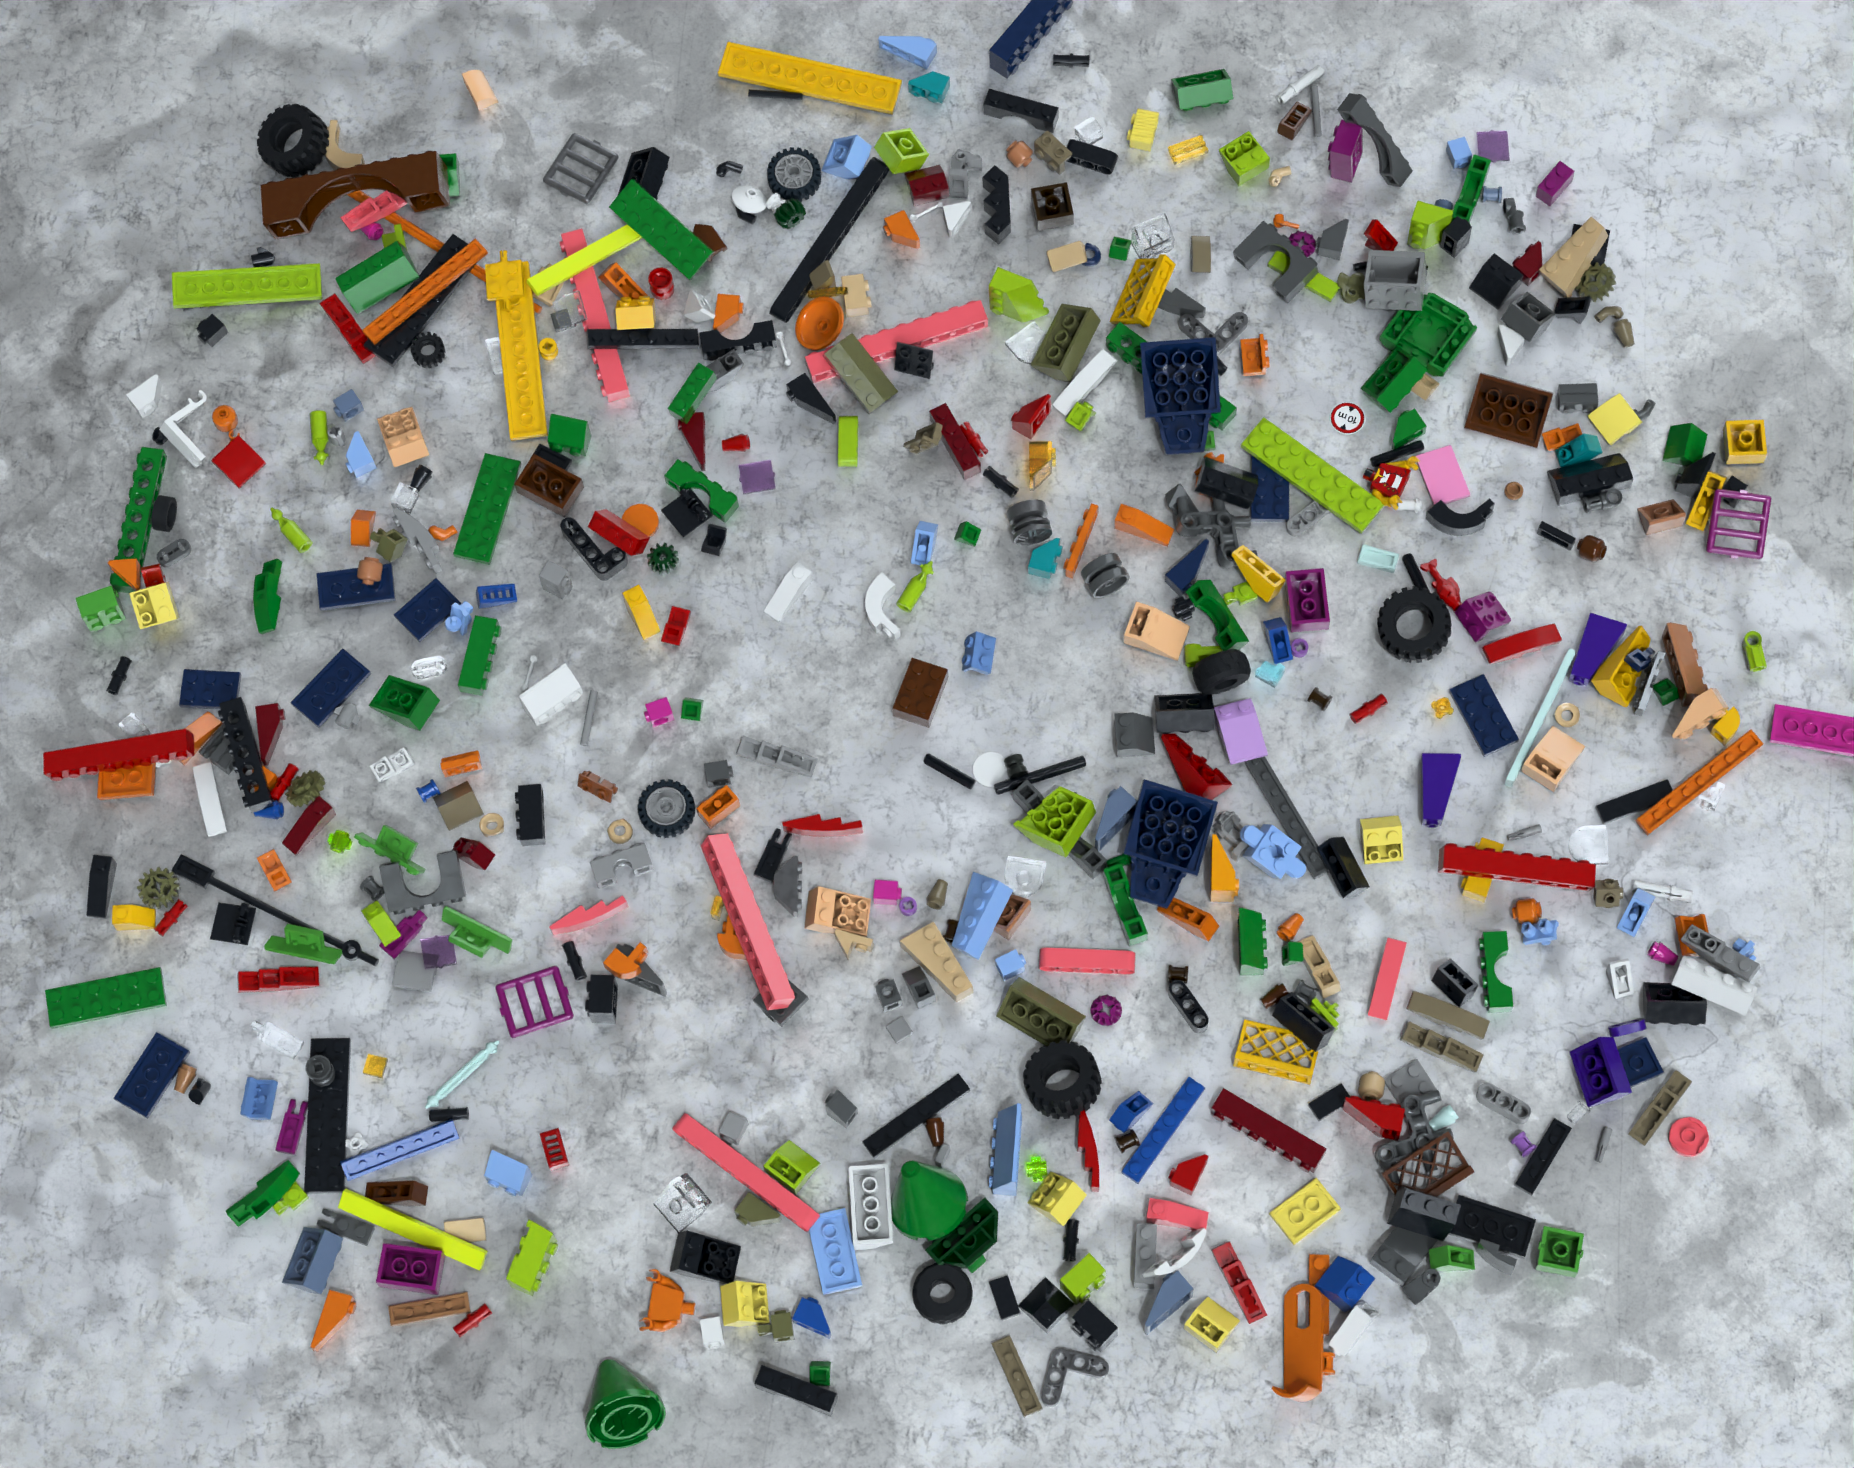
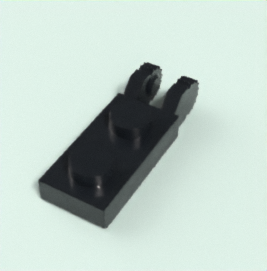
(772, 857)

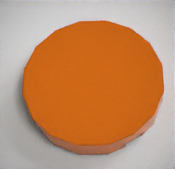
(642, 518)

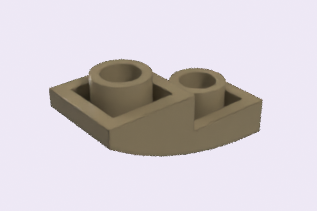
(1201, 254)

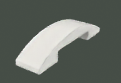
(1191, 1245)

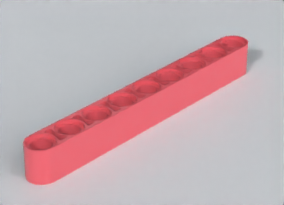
(746, 1172)

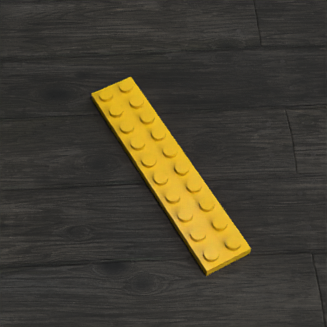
(810, 78)
(522, 366)

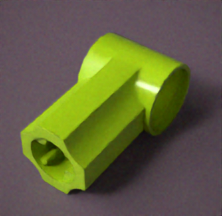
(1196, 652)
(1754, 653)

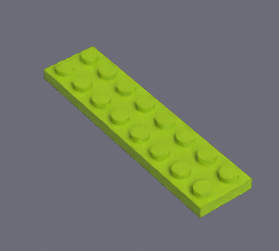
(246, 286)
(1312, 475)

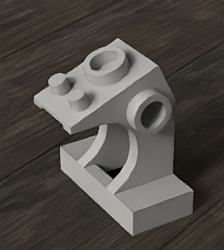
(961, 163)
(1224, 824)

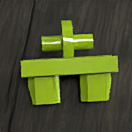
(1326, 1013)

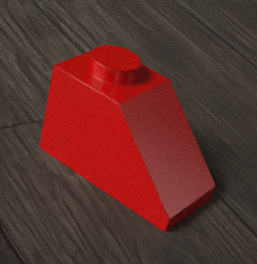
(1188, 1174)

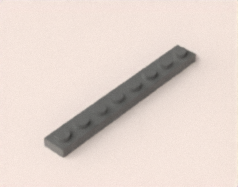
(1287, 815)

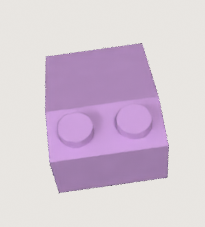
(1240, 731)

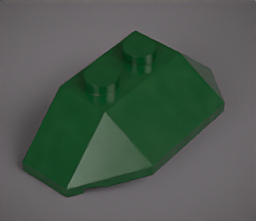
(969, 1239)

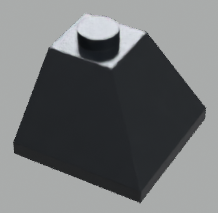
(1693, 476)
(1046, 1305)

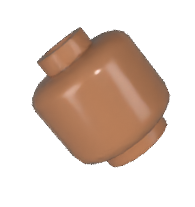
(1019, 154)
(369, 570)

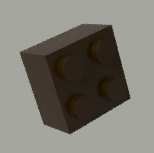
(1052, 206)

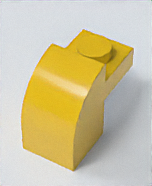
(1726, 726)

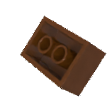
(549, 485)
(920, 692)

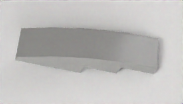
(777, 757)

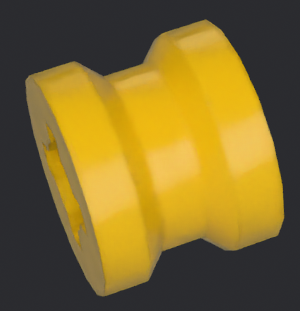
(549, 353)

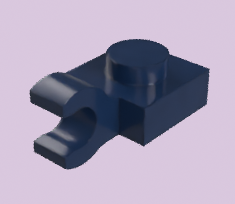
(1639, 660)

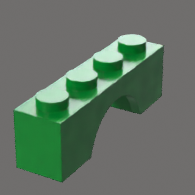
(1472, 188)
(683, 476)
(1208, 599)
(1124, 905)
(1498, 996)

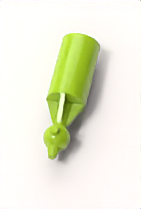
(319, 434)
(292, 531)
(914, 588)

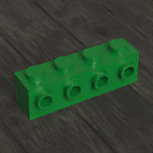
(479, 655)

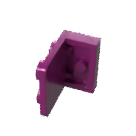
(1481, 615)

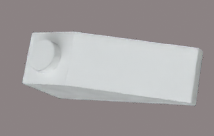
(789, 591)

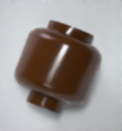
(1591, 548)

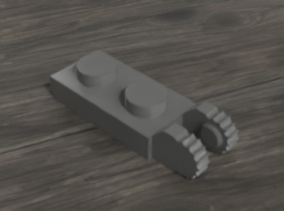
(348, 1227)

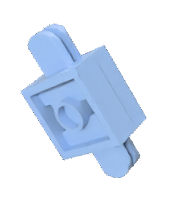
(1272, 851)

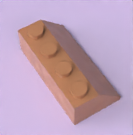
(1683, 662)

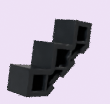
(997, 204)

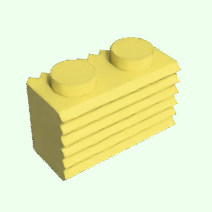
(1143, 129)

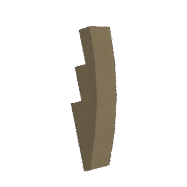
(1448, 1015)
(1441, 1047)
(1660, 1107)

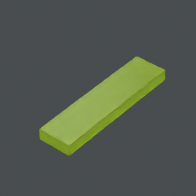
(1319, 284)

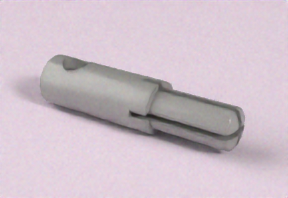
(1525, 832)
(1603, 1144)

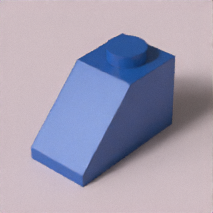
(1278, 640)
(1130, 1111)
(810, 1316)

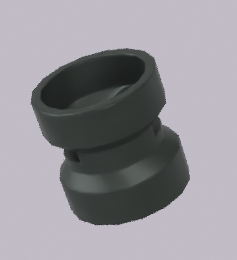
(1015, 765)

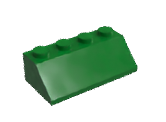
(377, 277)

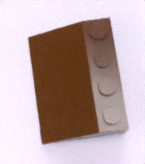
(1509, 410)

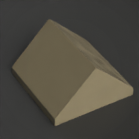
(458, 805)

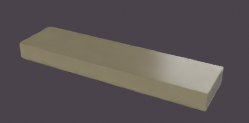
(1017, 1376)

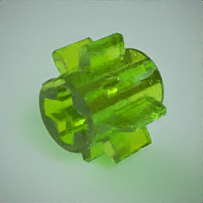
(339, 841)
(1036, 1169)

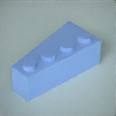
(980, 914)

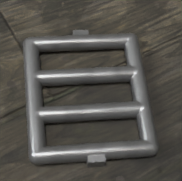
(566, 151)

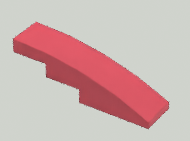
(372, 210)
(582, 919)
(1387, 978)

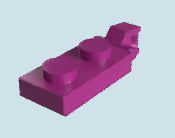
(408, 929)

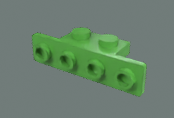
(394, 846)
(474, 935)
(303, 943)

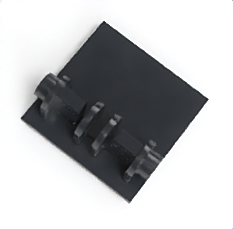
(914, 360)
(686, 512)
(233, 923)

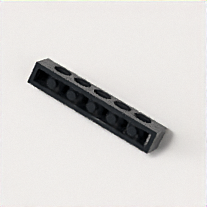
(261, 798)

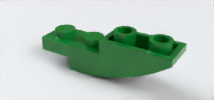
(265, 598)
(269, 1192)

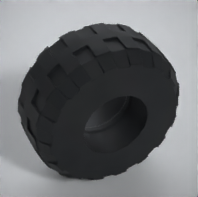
(1221, 672)
(942, 1312)

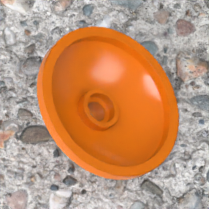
(819, 323)

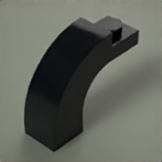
(1459, 524)

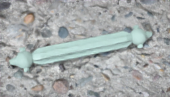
(462, 1074)

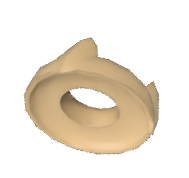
(1570, 707)
(491, 817)
(623, 838)

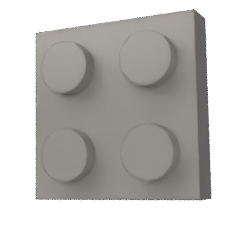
(1408, 1081)

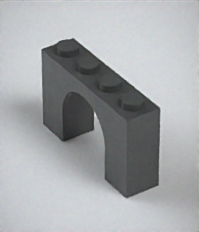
(1267, 239)
(401, 898)

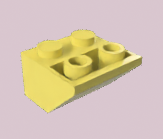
(154, 605)
(1381, 839)
(1057, 1198)
(744, 1304)
(1211, 1324)

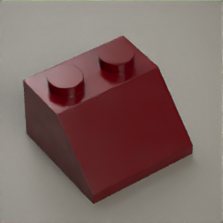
(927, 185)

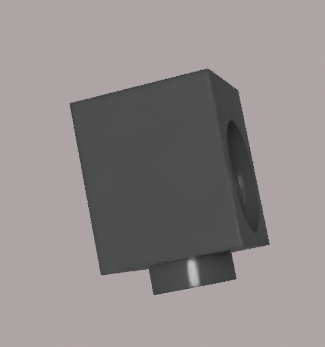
(718, 773)
(892, 1002)

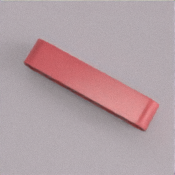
(1087, 961)

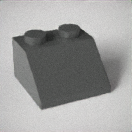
(1134, 735)

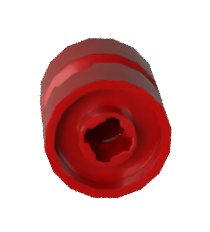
(661, 283)

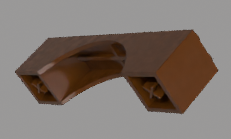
(296, 203)

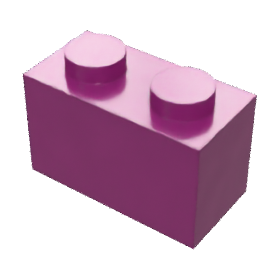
(1555, 183)

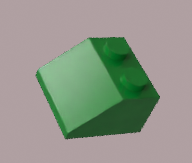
(569, 435)

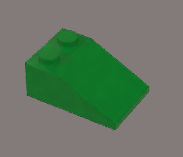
(405, 702)

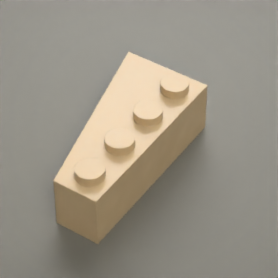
(1574, 257)
(933, 954)

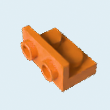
(461, 763)

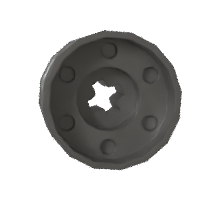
(1029, 522)

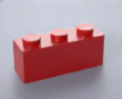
(618, 532)

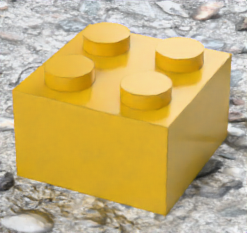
(635, 313)
(1744, 442)

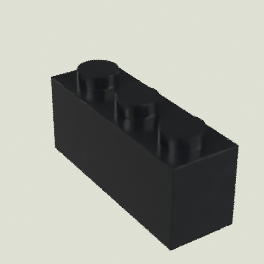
(530, 815)
(1343, 867)
(1303, 1021)

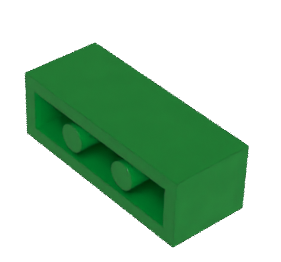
(692, 393)

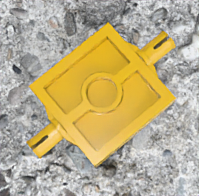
(504, 280)

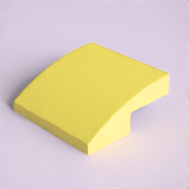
(1615, 419)

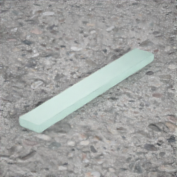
(1540, 718)

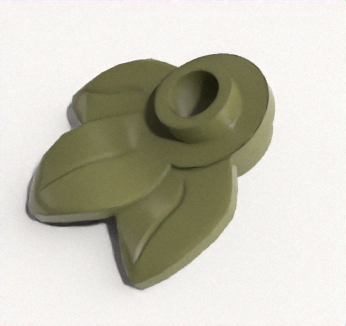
(1352, 285)

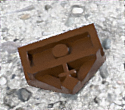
(710, 238)

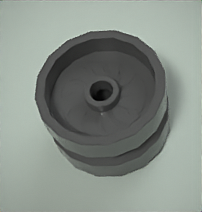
(1105, 575)

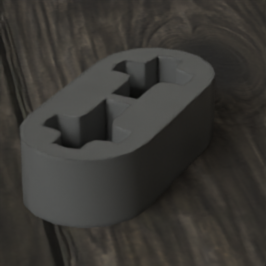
(174, 552)

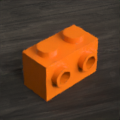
(718, 806)

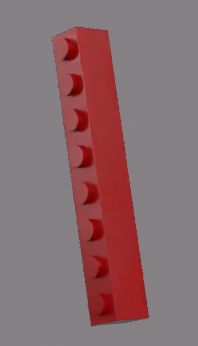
(118, 754)
(1516, 868)

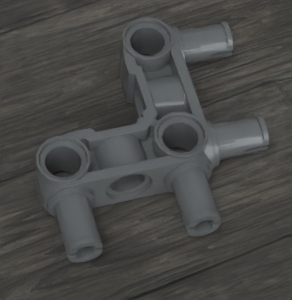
(1210, 524)
(1418, 1127)

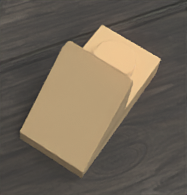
(849, 940)

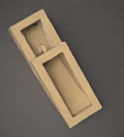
(1319, 968)

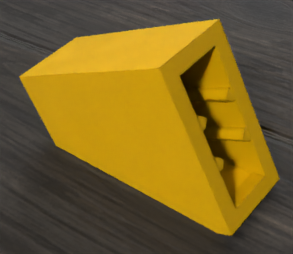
(640, 612)

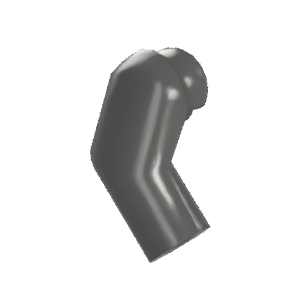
(1647, 409)

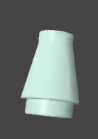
(1443, 1118)

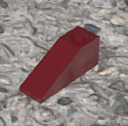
(694, 436)
(269, 726)
(309, 824)

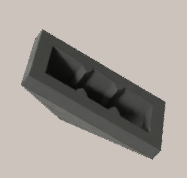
(1173, 494)

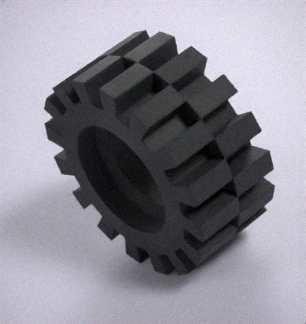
(425, 340)

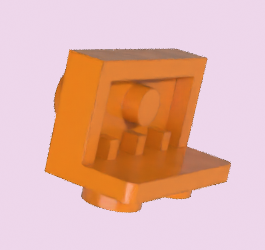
(1253, 356)
(1683, 924)

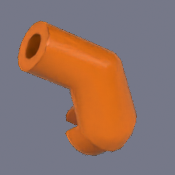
(441, 534)

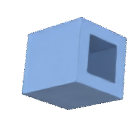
(1459, 153)
(1010, 964)

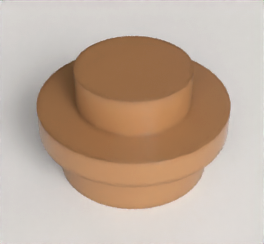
(1513, 491)

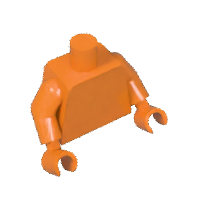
(666, 1304)

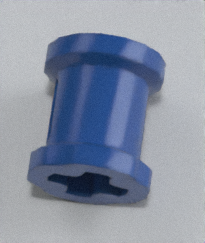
(428, 791)

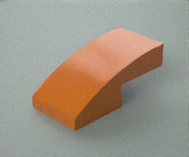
(1556, 438)
(274, 870)

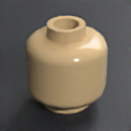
(1371, 1086)

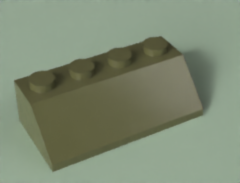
(1066, 342)
(860, 373)
(1039, 1014)

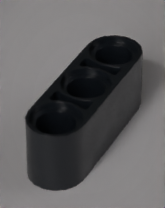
(1092, 157)
(1187, 997)

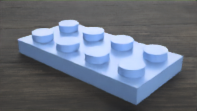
(835, 1252)

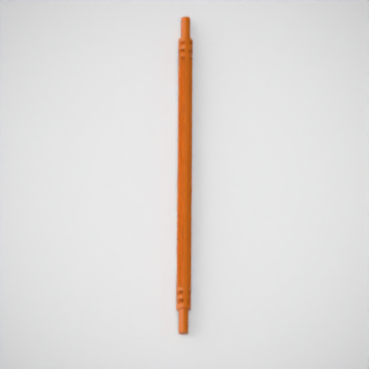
(423, 236)

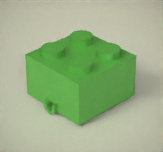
(100, 608)
(1559, 1251)

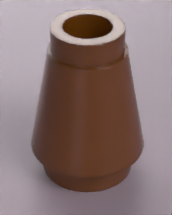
(1274, 995)
(935, 1130)

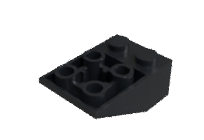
(705, 1258)

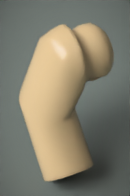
(1277, 174)

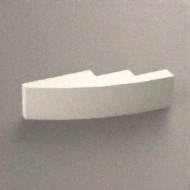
(1084, 382)
(209, 799)

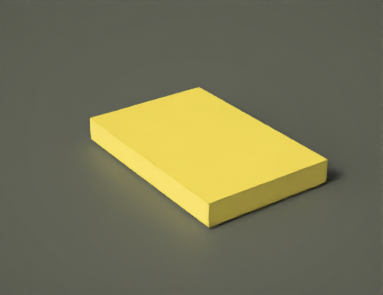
(1305, 1211)

